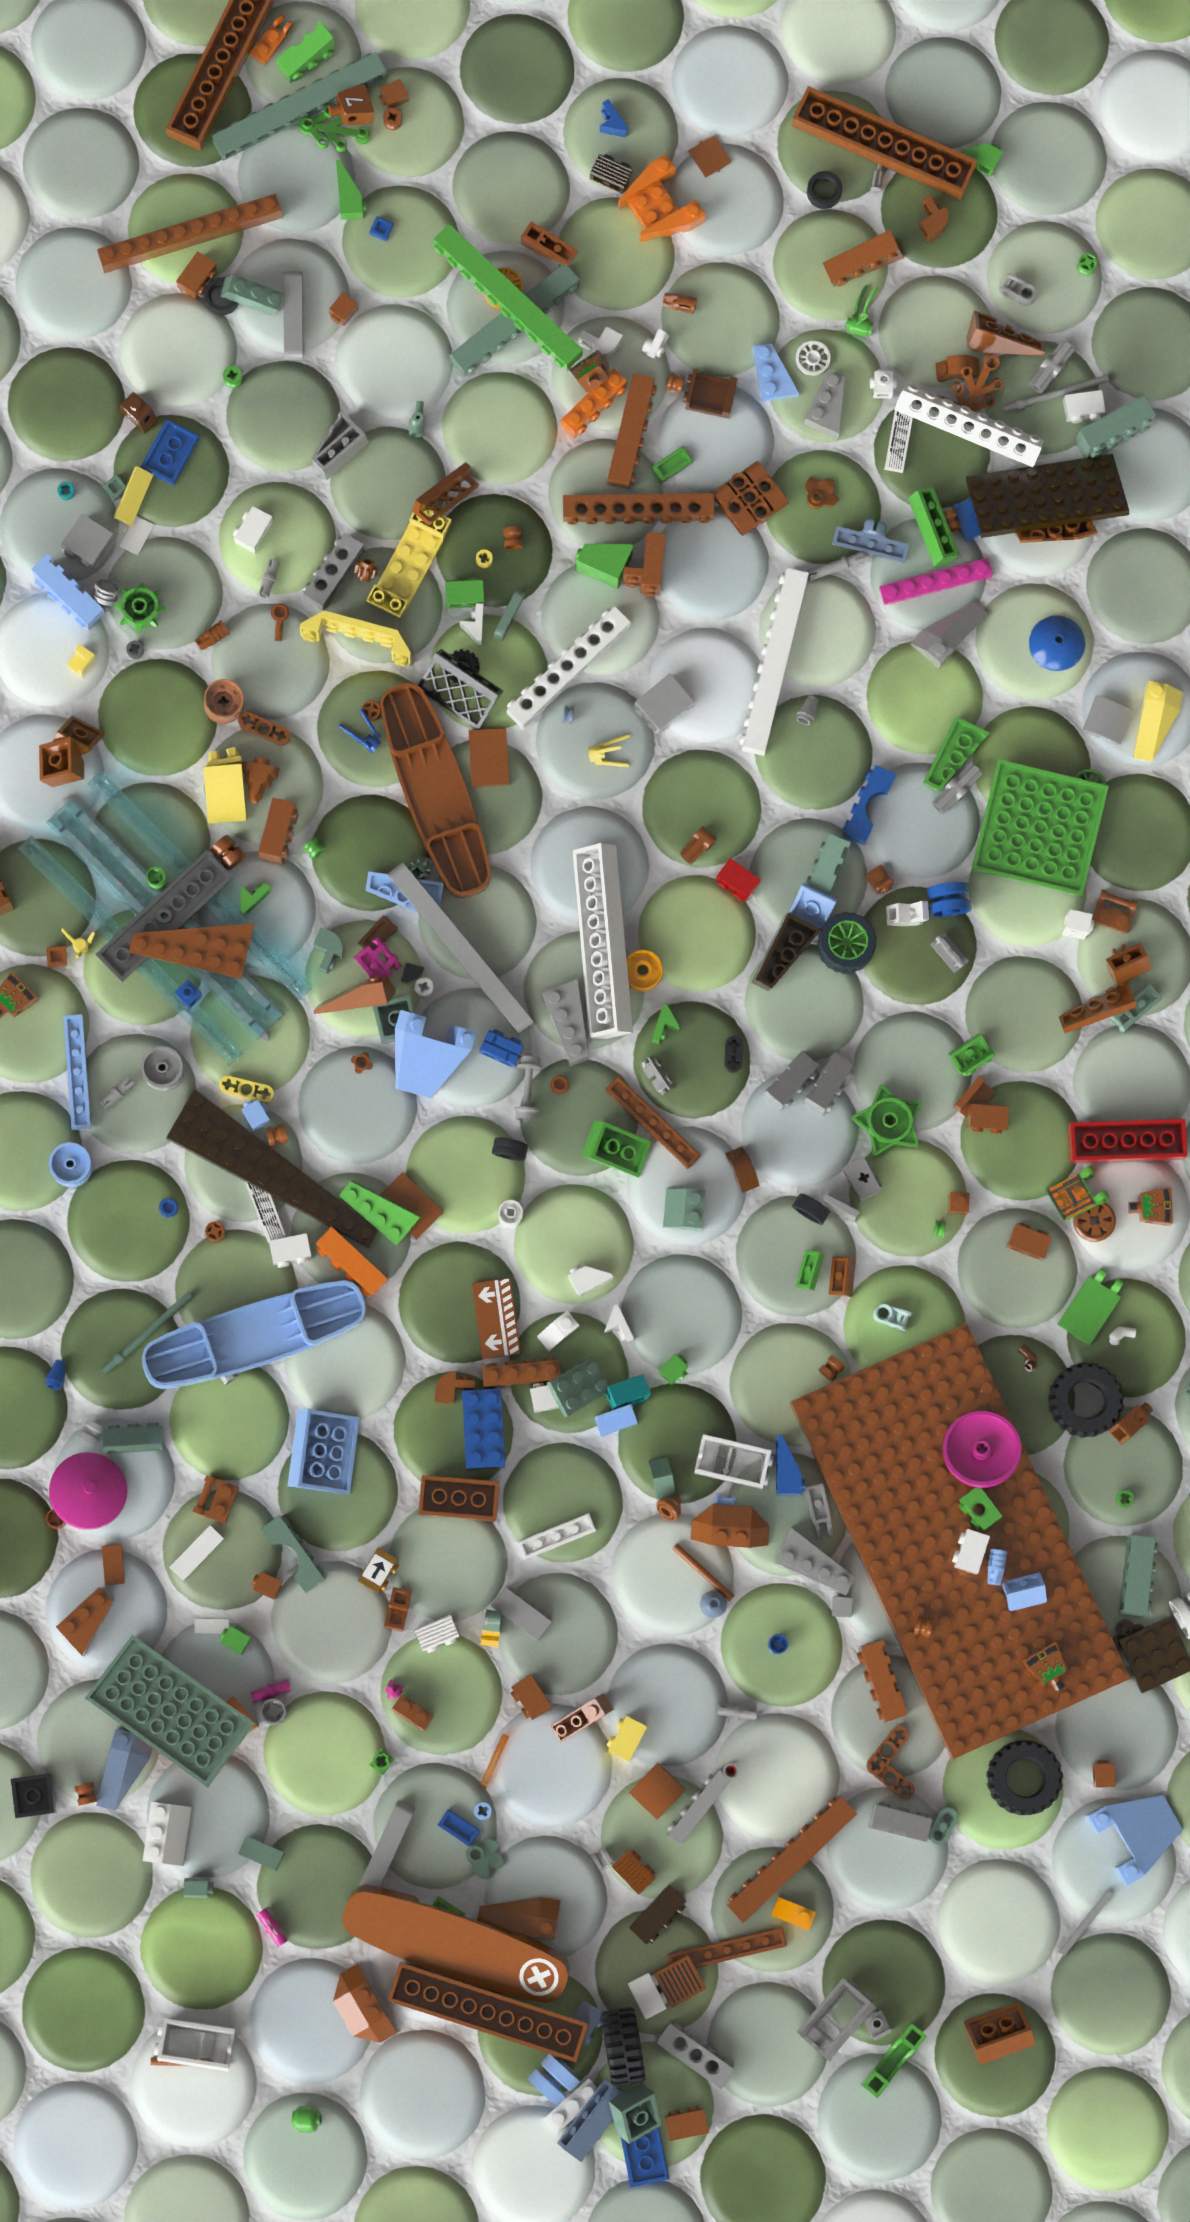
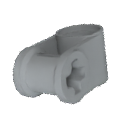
(1016, 289)

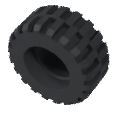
(1104, 1381)
(1051, 1777)
(623, 2046)

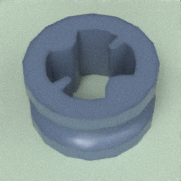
(568, 714)

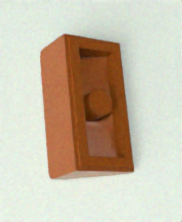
(842, 1276)

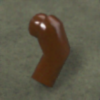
(1030, 1358)

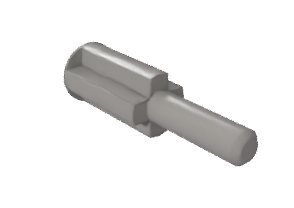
(877, 179)

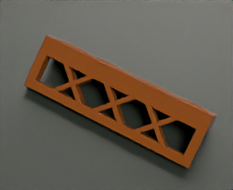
(442, 488)

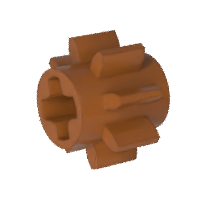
(365, 570)

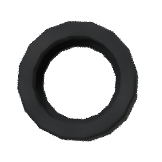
(827, 176)
(219, 310)
(811, 1208)

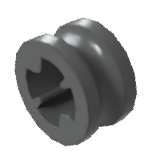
(140, 651)

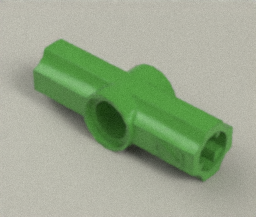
(381, 1761)

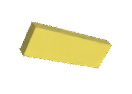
(133, 496)

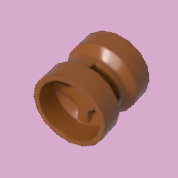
(950, 516)
(512, 537)
(277, 1134)
(831, 1368)
(54, 1520)
(85, 1793)

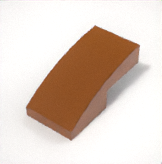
(398, 1609)

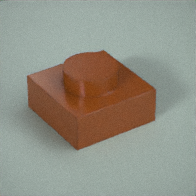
(56, 956)

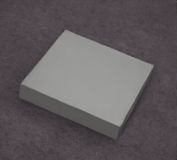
(840, 1207)

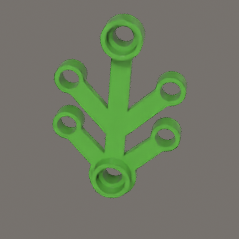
(331, 130)

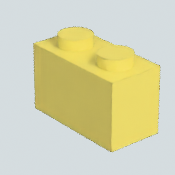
(626, 1739)

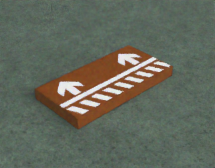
(496, 1318)

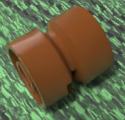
(227, 852)

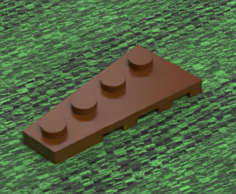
(1097, 1009)

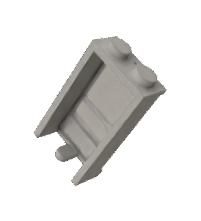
(836, 2018)

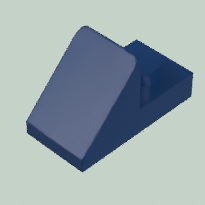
(615, 124)

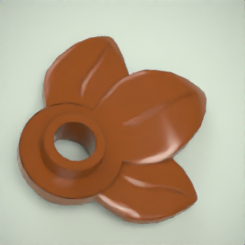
(822, 490)

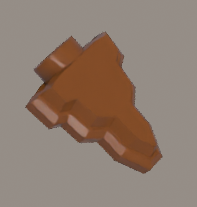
(258, 777)

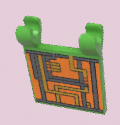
(1073, 1195)

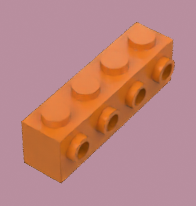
(593, 403)

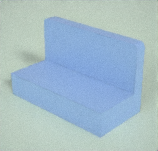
(616, 1420)
(1025, 1591)

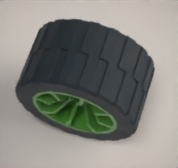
(846, 943)

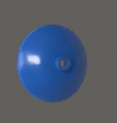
(1056, 655)

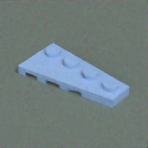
(384, 887)

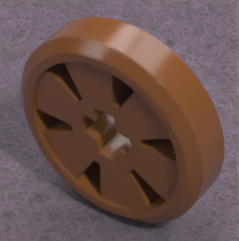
(1095, 1232)

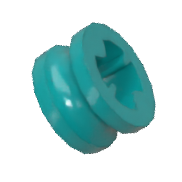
(60, 492)

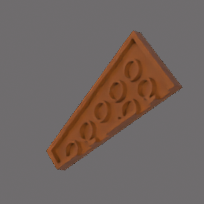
(206, 948)

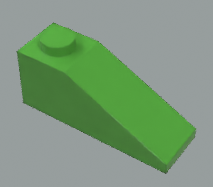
(349, 196)

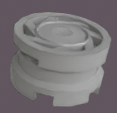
(106, 592)

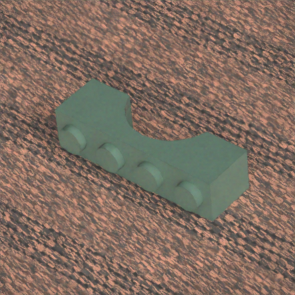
(279, 1534)

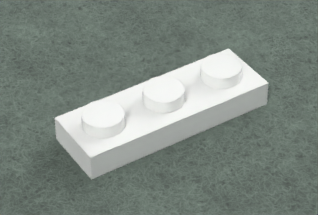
(570, 2106)

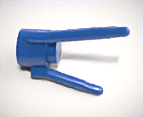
(369, 742)

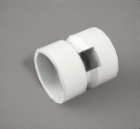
(510, 1213)

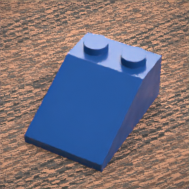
(788, 1476)

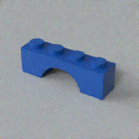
(878, 784)

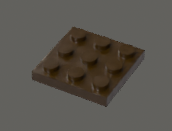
(1155, 1654)

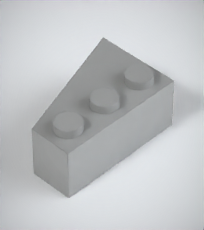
(827, 406)
(900, 1822)

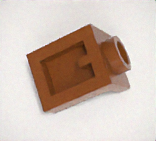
(879, 880)

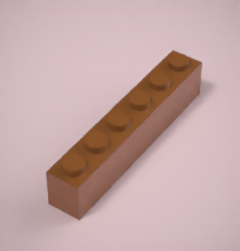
(631, 430)

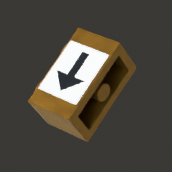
(378, 1571)

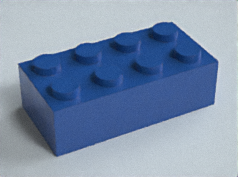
(483, 1429)

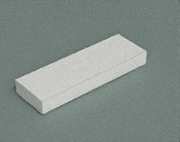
(196, 1553)

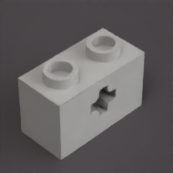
(853, 1173)

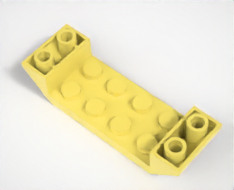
(409, 564)
(312, 630)

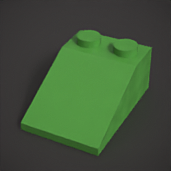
(616, 1148)

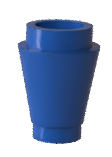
(56, 1376)

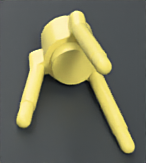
(597, 753)
(80, 945)

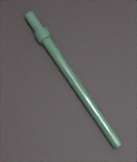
(118, 1358)

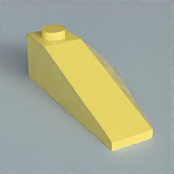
(1158, 713)

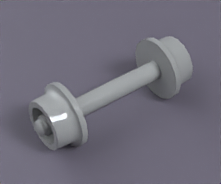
(528, 1063)

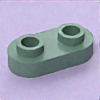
(943, 1826)

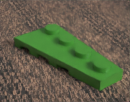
(955, 750)
(383, 1214)

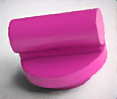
(393, 1690)

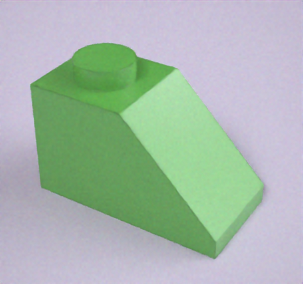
(987, 156)

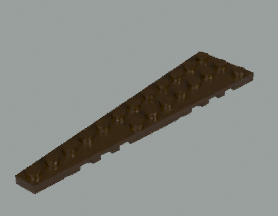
(231, 1147)

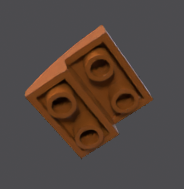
(657, 1791)

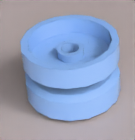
(75, 1175)

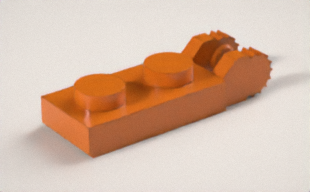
(271, 41)

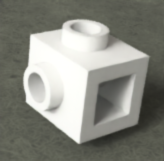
(883, 383)

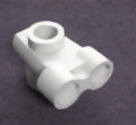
(655, 348)

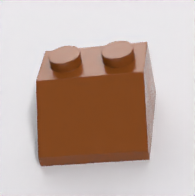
(60, 762)

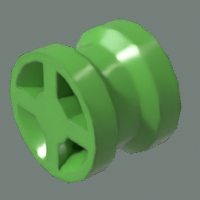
(1088, 260)
(232, 381)
(313, 847)

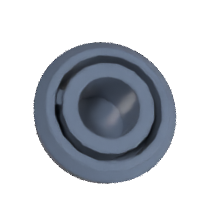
(713, 1604)

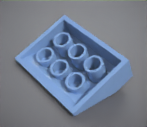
(323, 1451)

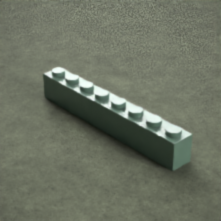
(502, 329)

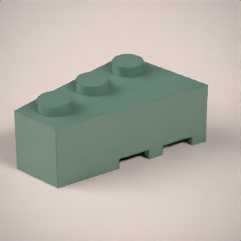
(829, 864)

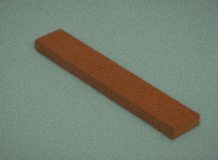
(653, 1122)
(733, 1948)

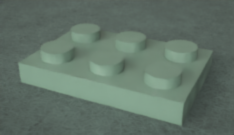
(578, 1386)

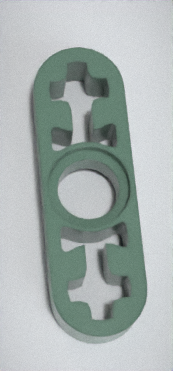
(509, 614)

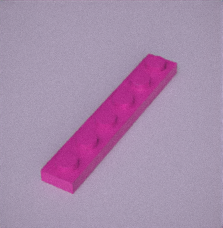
(935, 581)

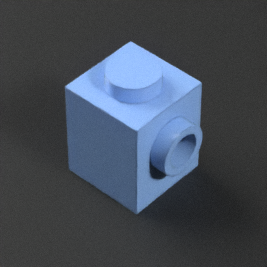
(256, 1114)

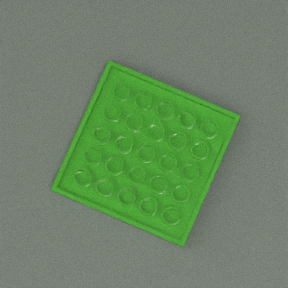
(1040, 827)

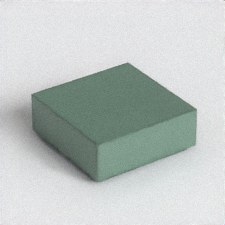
(115, 487)

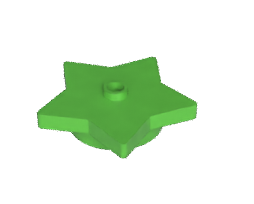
(889, 1107)

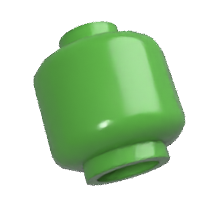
(306, 2119)

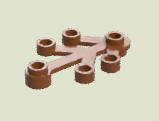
(976, 389)

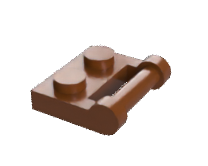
(1112, 917)
(222, 1500)

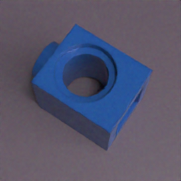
(188, 994)

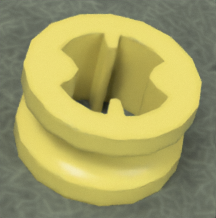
(489, 557)

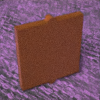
(709, 156)

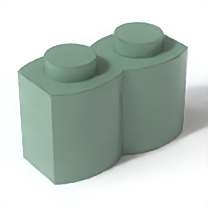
(198, 1887)

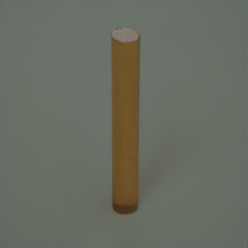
(493, 1762)

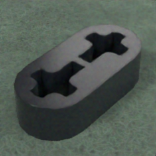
(738, 1054)

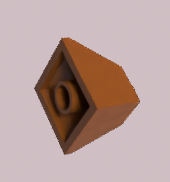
(83, 734)

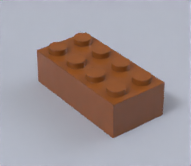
(458, 1498)

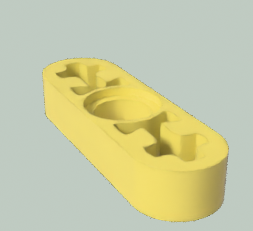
(231, 1091)

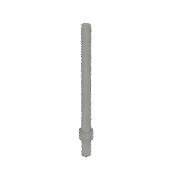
(1021, 403)

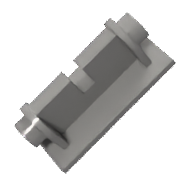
(949, 952)
(654, 1068)

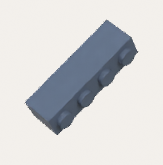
(590, 2122)

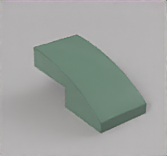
(261, 1853)

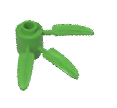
(860, 324)

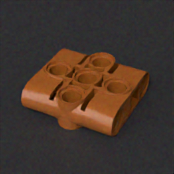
(731, 495)

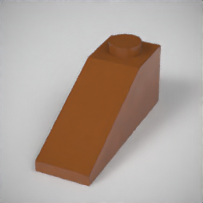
(547, 244)

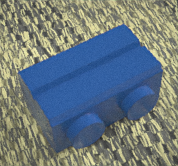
(501, 1048)

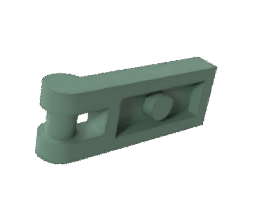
(1144, 1001)

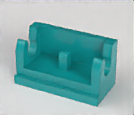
(628, 1392)

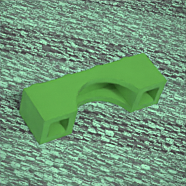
(893, 2059)

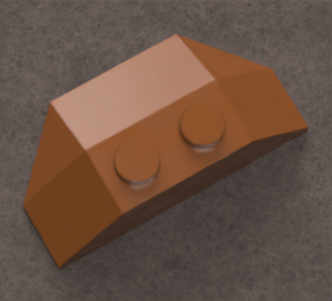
(730, 1526)
(361, 2007)

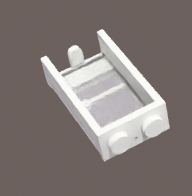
(733, 1462)
(195, 2044)

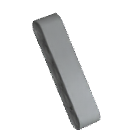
(293, 315)
(388, 1844)

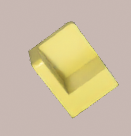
(81, 660)

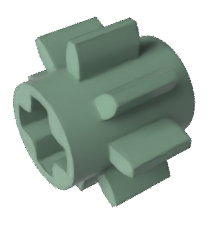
(420, 866)

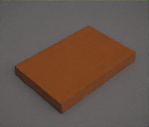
(489, 757)
(407, 1194)

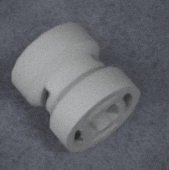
(90, 1433)

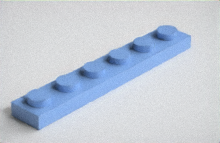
(77, 1072)

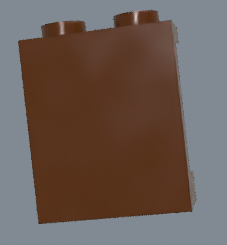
(710, 394)

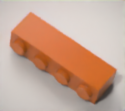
(352, 1262)

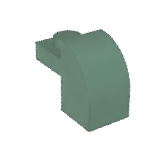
(330, 944)

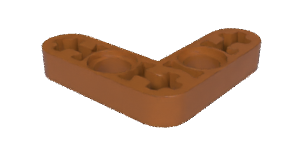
(885, 1768)

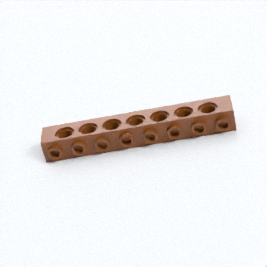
(704, 501)

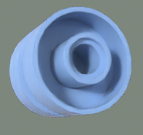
(549, 2084)

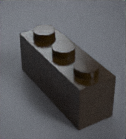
(658, 1914)

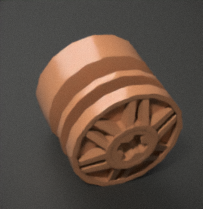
(223, 690)

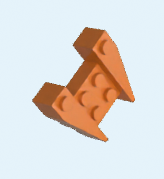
(654, 205)

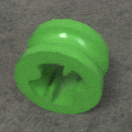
(939, 1229)
(1130, 1499)

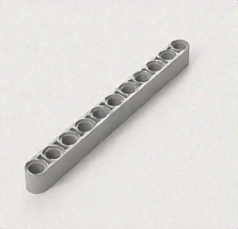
(460, 948)

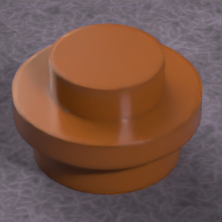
(559, 1084)

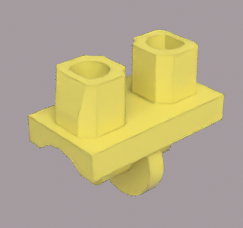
(232, 754)

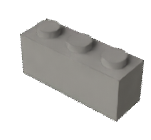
(522, 1613)

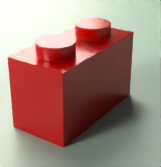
(737, 880)

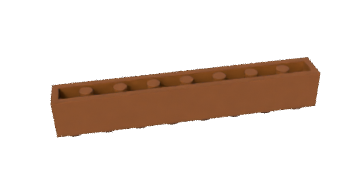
(790, 1860)

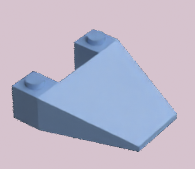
(425, 1062)
(1145, 1828)

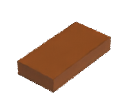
(113, 1565)

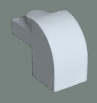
(606, 344)
(907, 914)

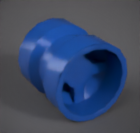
(778, 1644)

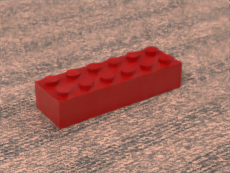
(1127, 1141)

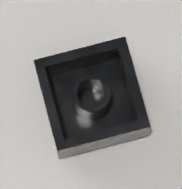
(33, 1795)

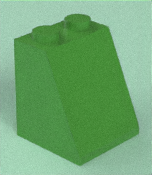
(604, 561)

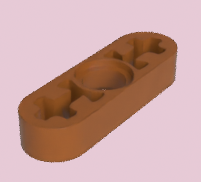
(249, 728)

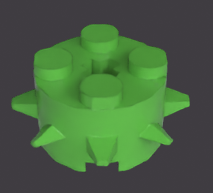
(140, 597)

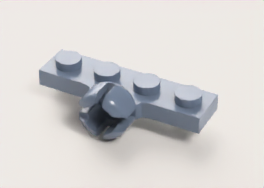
(871, 541)

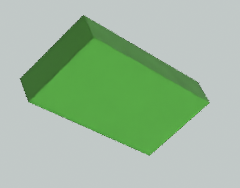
(672, 464)

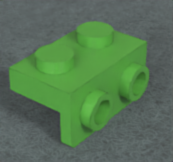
(971, 1055)

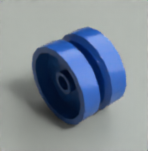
(949, 899)

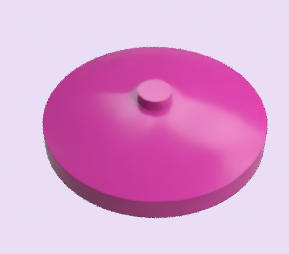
(982, 1449)
(88, 1491)

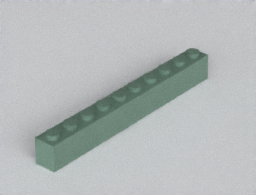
(292, 108)

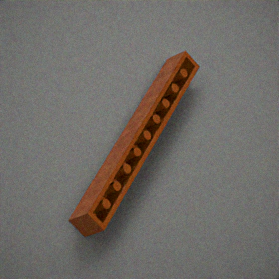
(189, 233)

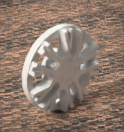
(813, 358)

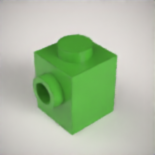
(674, 1369)
(235, 1639)

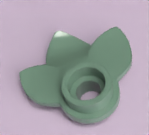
(487, 1860)

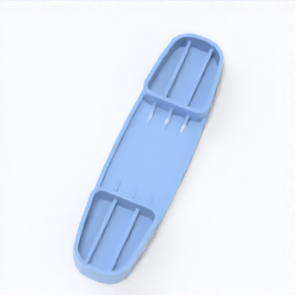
(253, 1335)

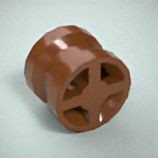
(390, 122)
(675, 383)
(369, 708)
(217, 1231)
(923, 1626)

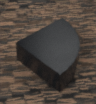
(411, 972)

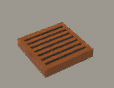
(679, 1980)

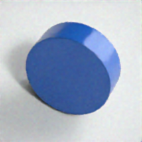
(168, 1207)

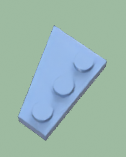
(772, 375)

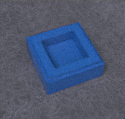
(381, 228)

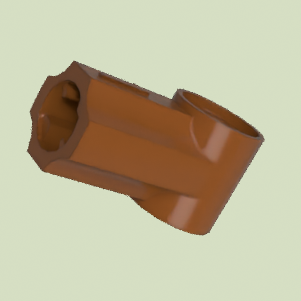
(700, 842)

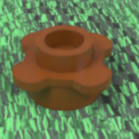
(362, 1057)

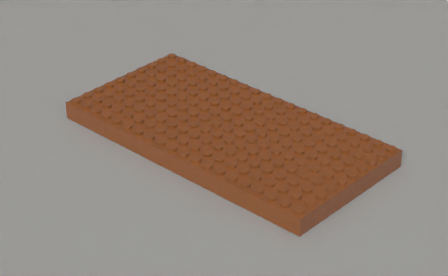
(886, 1470)

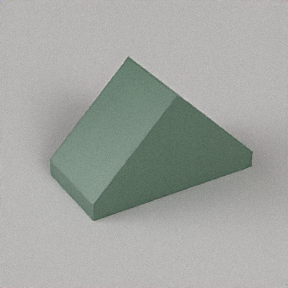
(662, 1478)

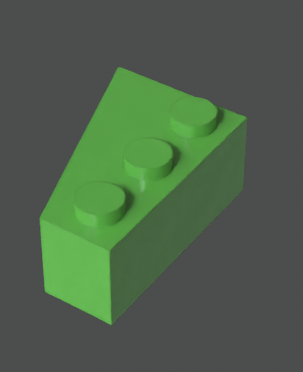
(306, 54)

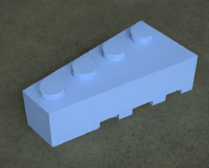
(66, 592)

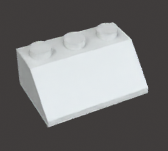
(167, 1833)

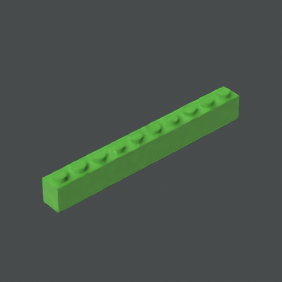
(508, 297)

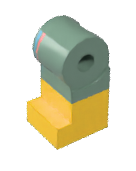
(491, 1628)

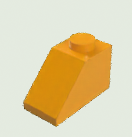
(793, 1913)

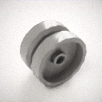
(158, 1058)

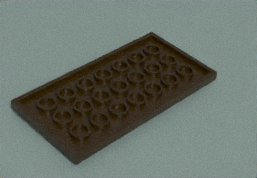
(1047, 495)

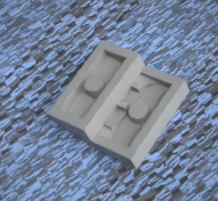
(1108, 720)

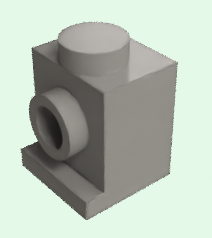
(877, 2032)

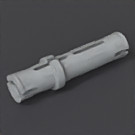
(843, 563)

